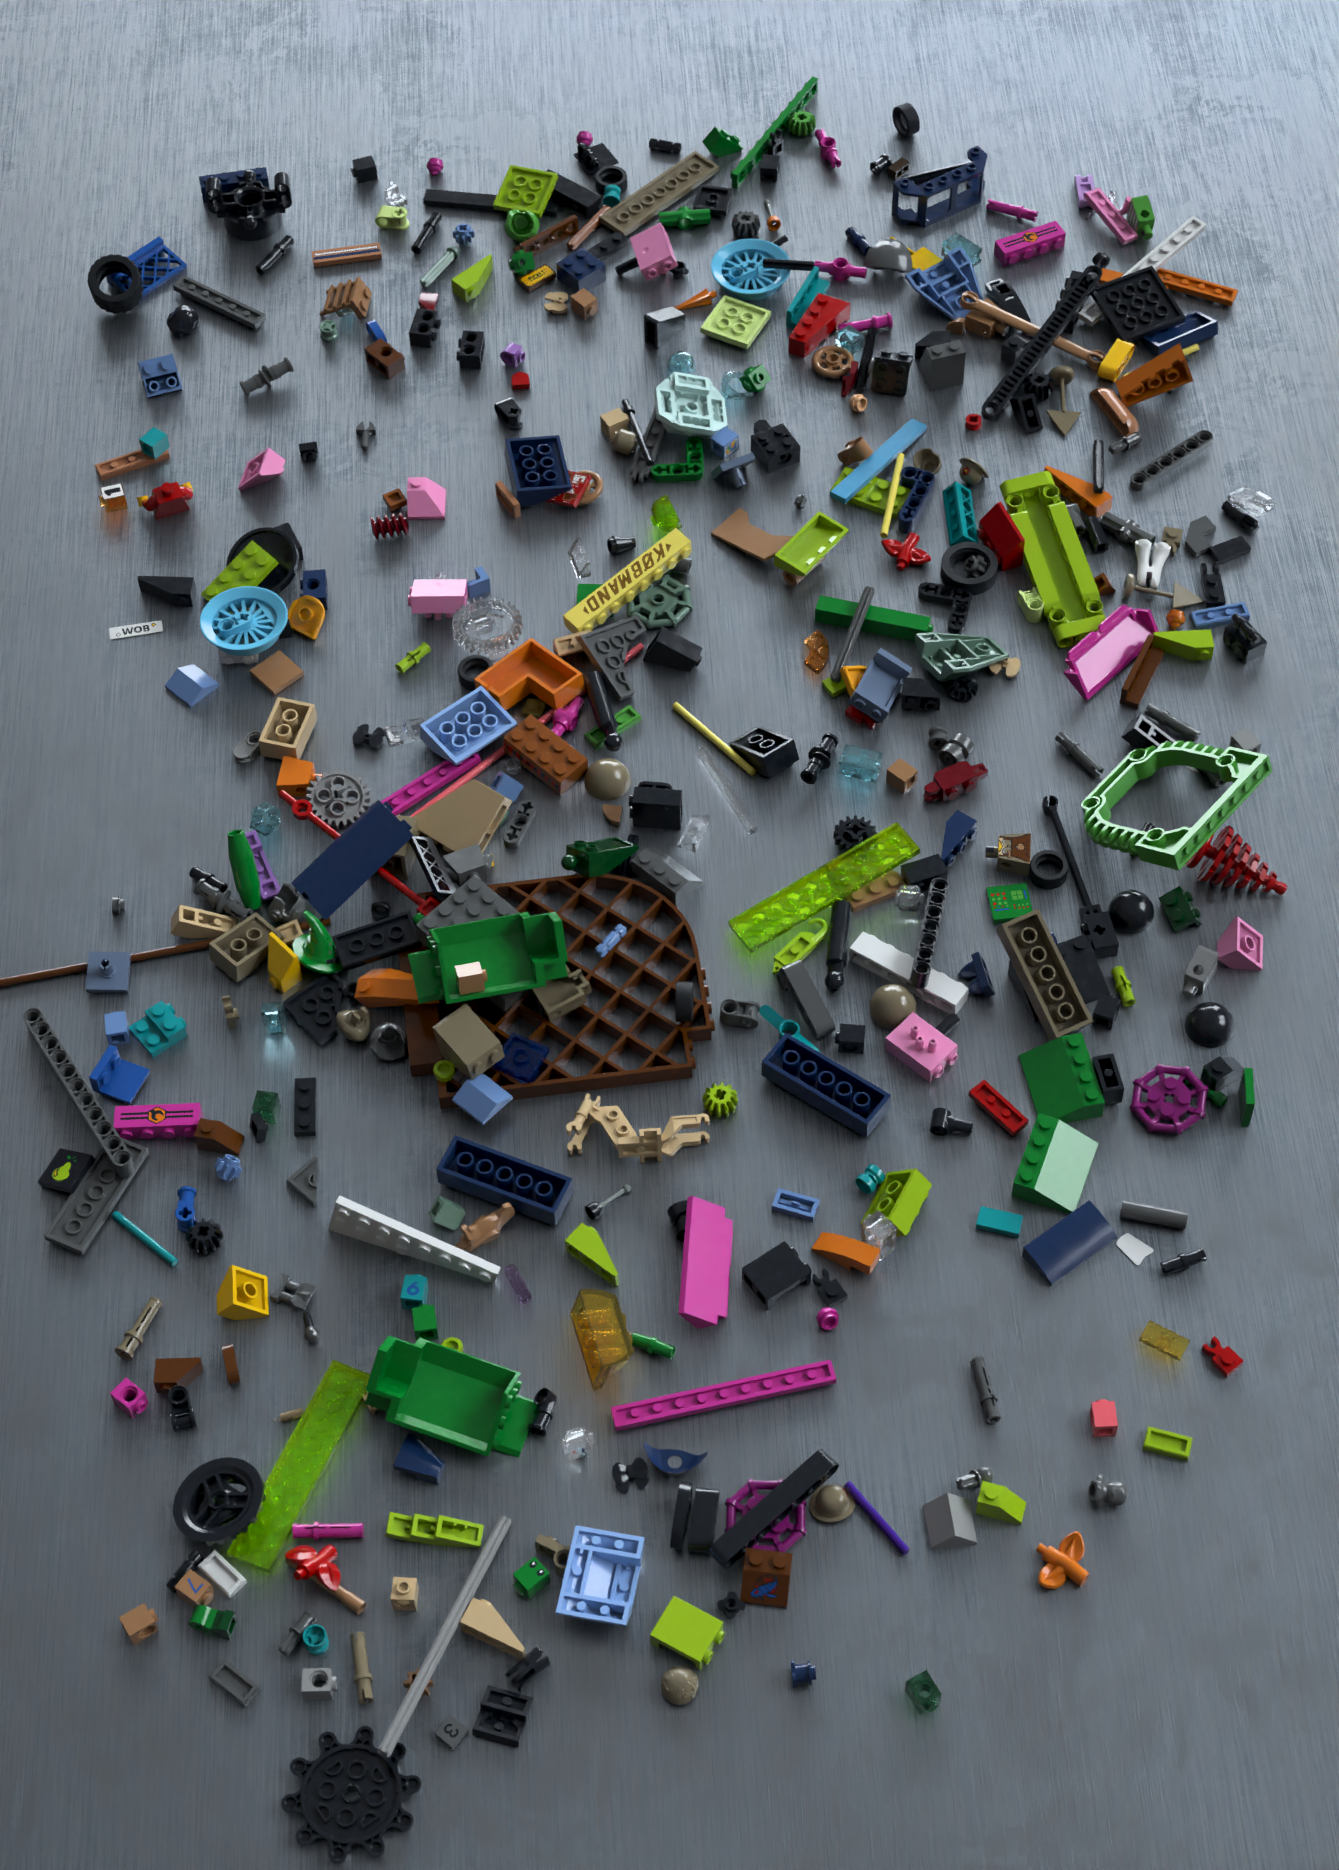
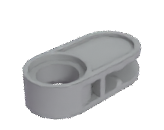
(245, 750)

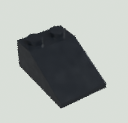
(766, 750)

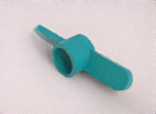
(783, 1025)

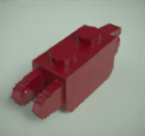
(954, 781)

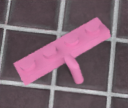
(1111, 216)

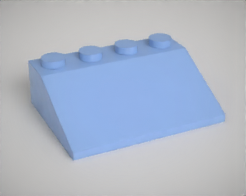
(466, 726)

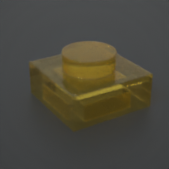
(534, 707)

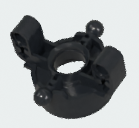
(266, 207)

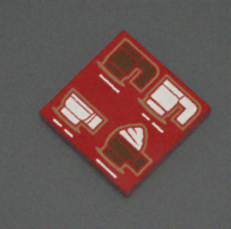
(571, 498)

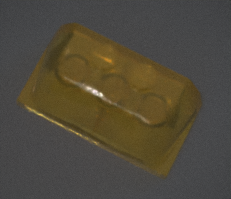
(601, 1334)

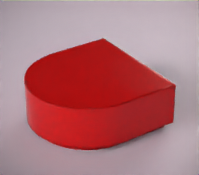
(520, 381)

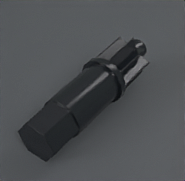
(1243, 518)

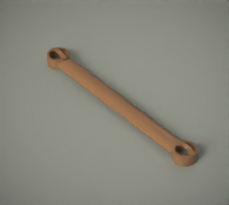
(1029, 328)

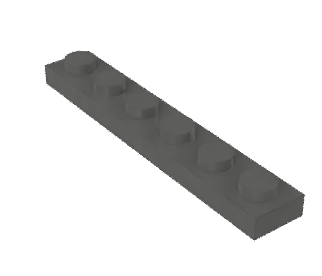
(219, 302)

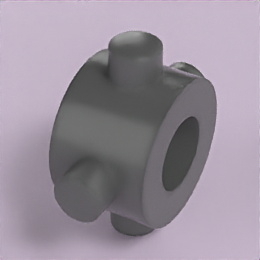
(800, 501)

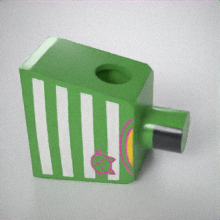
(1141, 216)

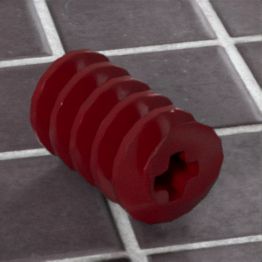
(390, 525)

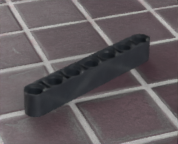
(929, 933)
(773, 1508)

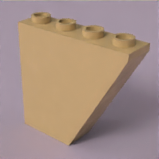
(464, 817)

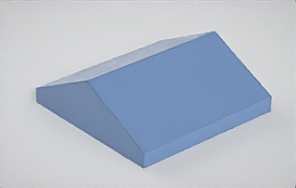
(190, 684)
(481, 1098)

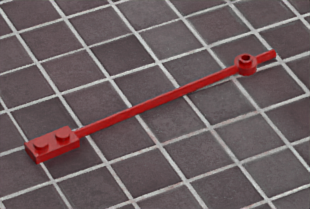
(298, 806)

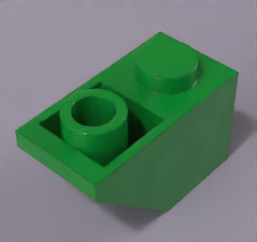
(721, 142)

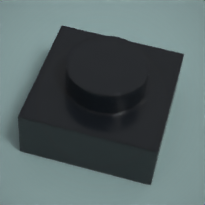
(258, 1126)

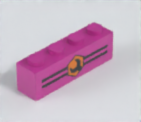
(1029, 243)
(157, 1120)

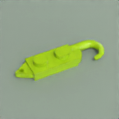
(800, 946)

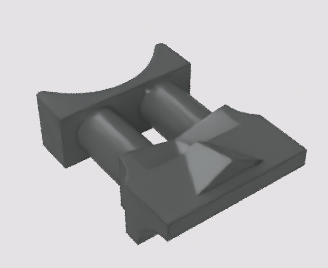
(302, 1294)

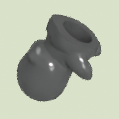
(1113, 1492)

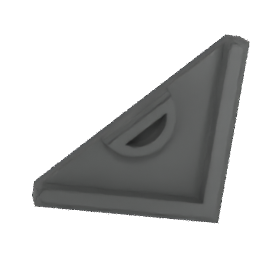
(305, 1181)

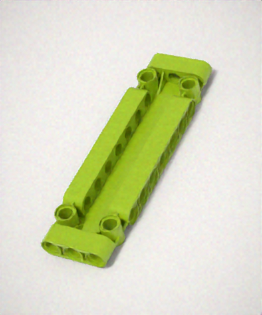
(1054, 557)

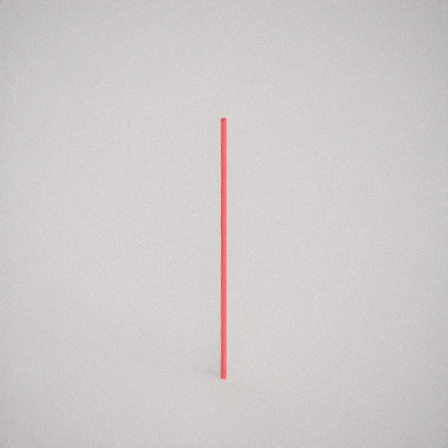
(500, 752)

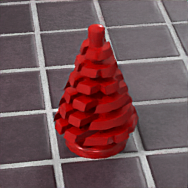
(1231, 862)

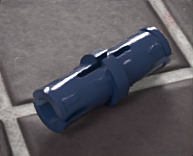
(858, 239)

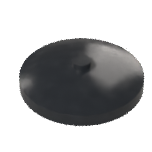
(277, 545)

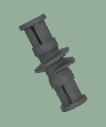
(266, 376)
(221, 901)

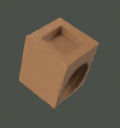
(139, 1623)

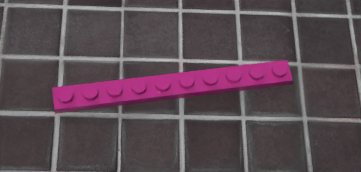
(723, 1395)

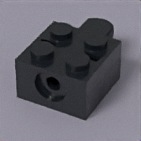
(774, 446)

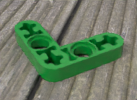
(690, 466)

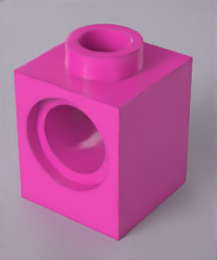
(127, 1390)

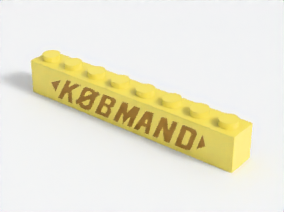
(628, 582)

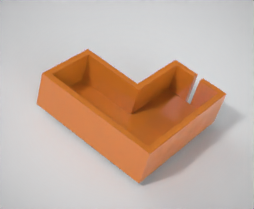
(535, 671)

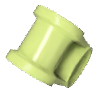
(391, 217)
(1031, 604)

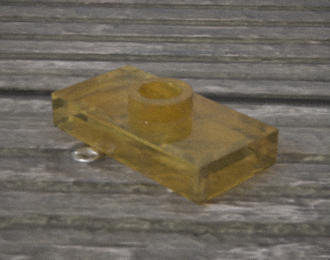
(1164, 1340)

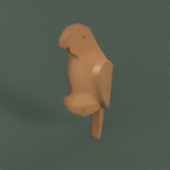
(484, 1228)

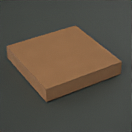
(276, 672)

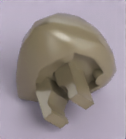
(354, 1024)

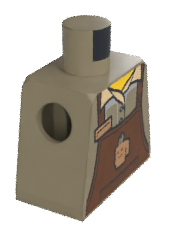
(1012, 853)

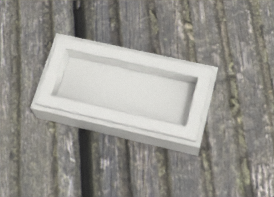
(222, 1574)

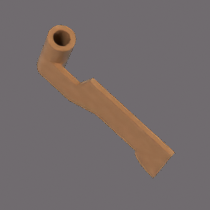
(754, 541)

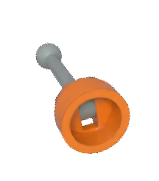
(772, 219)

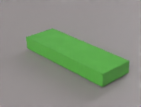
(625, 719)

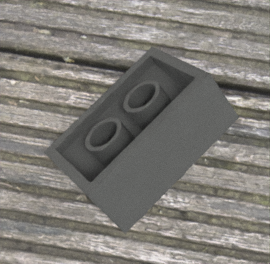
(664, 875)

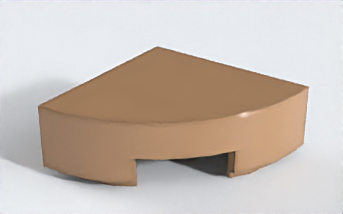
(956, 326)
(613, 813)

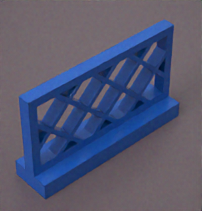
(147, 254)

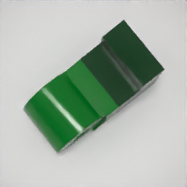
(213, 1621)

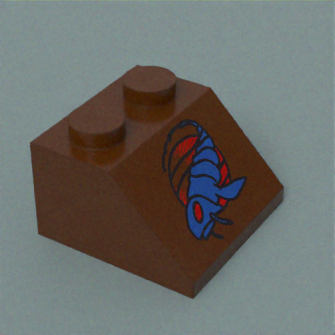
(766, 1578)

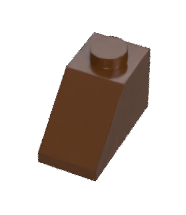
(218, 1137)
(175, 1372)

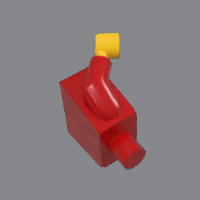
(167, 499)

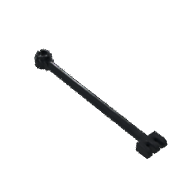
(1052, 811)

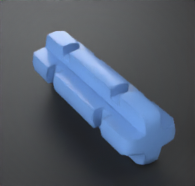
(611, 940)

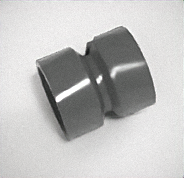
(956, 750)

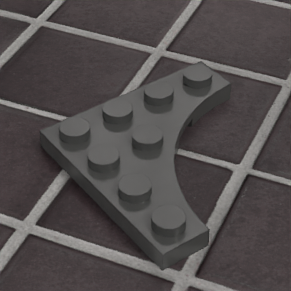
(608, 651)

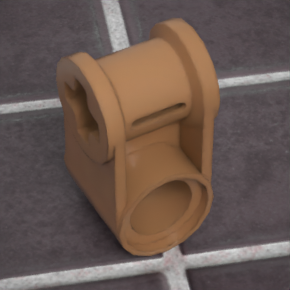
(855, 451)

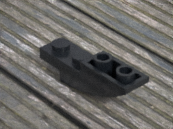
(1007, 298)

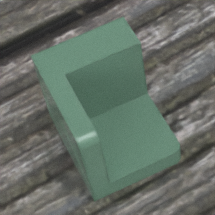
(446, 1213)

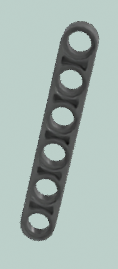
(1169, 458)

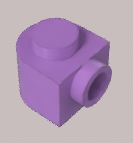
(513, 355)

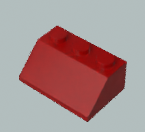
(1002, 537)

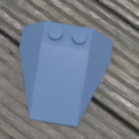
(946, 282)

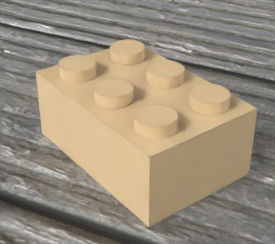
(287, 729)

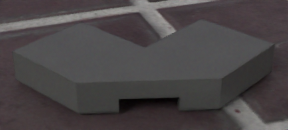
(1195, 538)

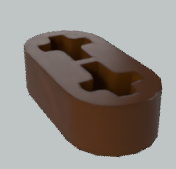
(231, 1364)

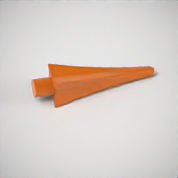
(700, 299)

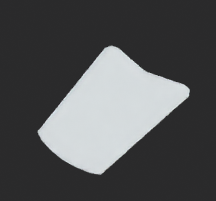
(1133, 1248)

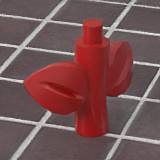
(906, 551)
(313, 1563)

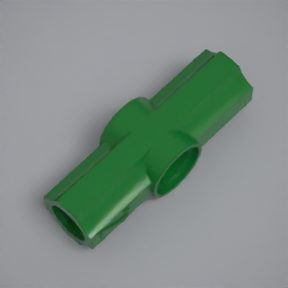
(685, 217)

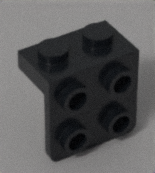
(891, 372)

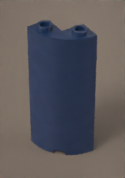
(352, 858)

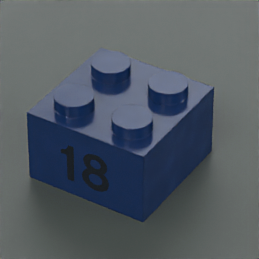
(581, 271)

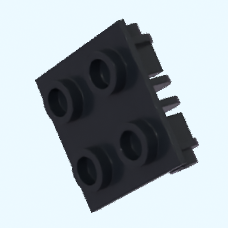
(594, 157)

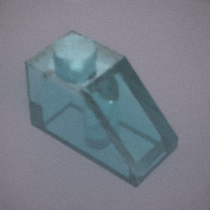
(274, 1018)

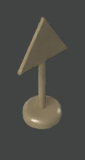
(1062, 419)
(1181, 596)

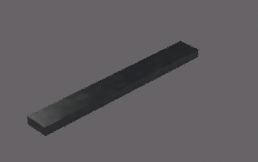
(473, 201)

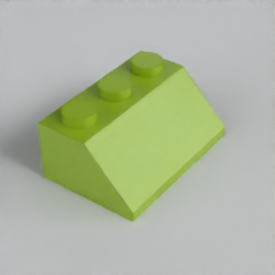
(900, 1198)

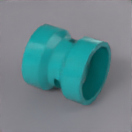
(611, 195)
(869, 1179)
(316, 1634)

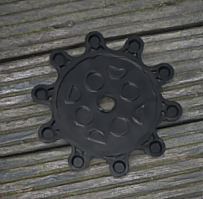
(338, 1771)

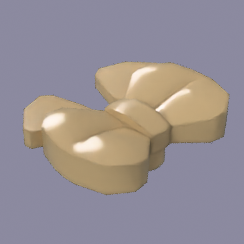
(558, 305)
(1011, 665)

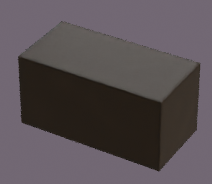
(898, 168)

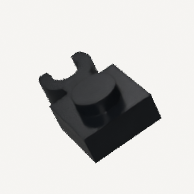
(776, 145)
(829, 1291)

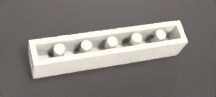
(896, 968)

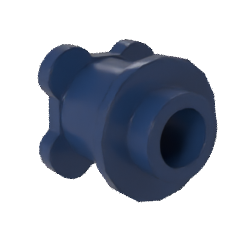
(802, 1673)

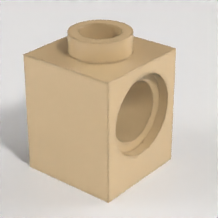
(404, 1594)

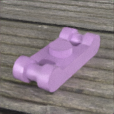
(1083, 185)

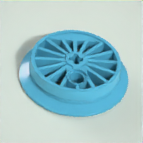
(741, 274)
(268, 619)

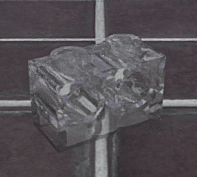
(879, 1233)

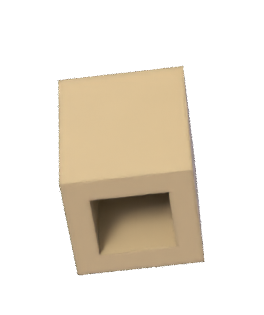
(613, 421)

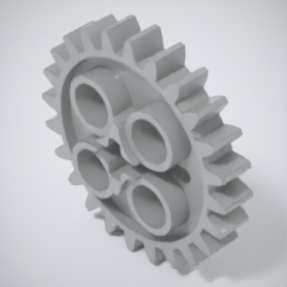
(325, 787)

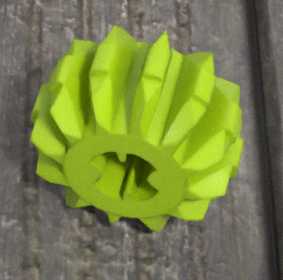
(720, 1100)

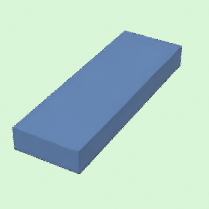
(1217, 615)

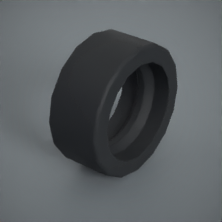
(906, 119)
(611, 172)
(468, 663)
(1051, 857)
(684, 1002)

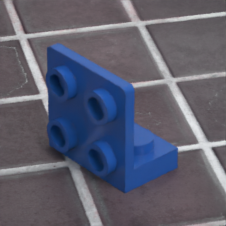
(117, 1076)

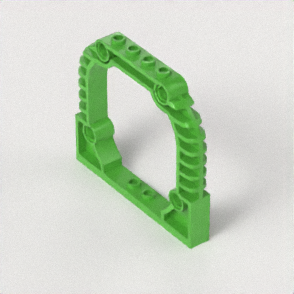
(1177, 846)

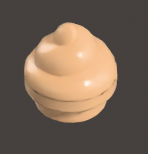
(858, 402)

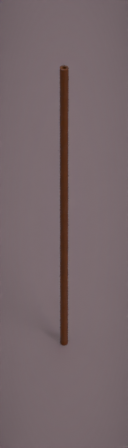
(134, 957)

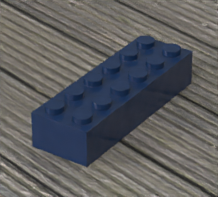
(826, 1085)
(504, 1180)

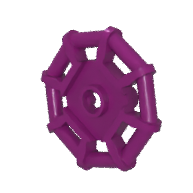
(1169, 1087)
(733, 1506)

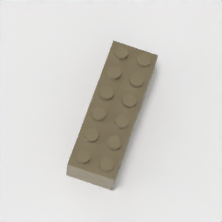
(1044, 975)

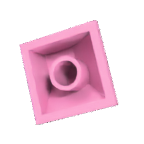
(262, 469)
(425, 499)
(1241, 946)

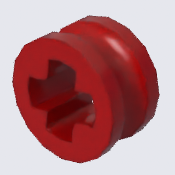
(972, 425)

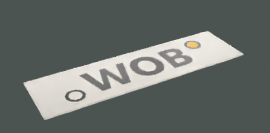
(136, 629)

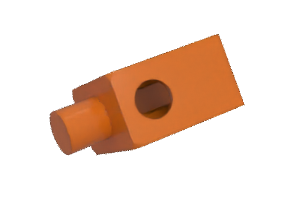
(295, 776)

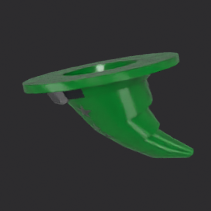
(317, 949)

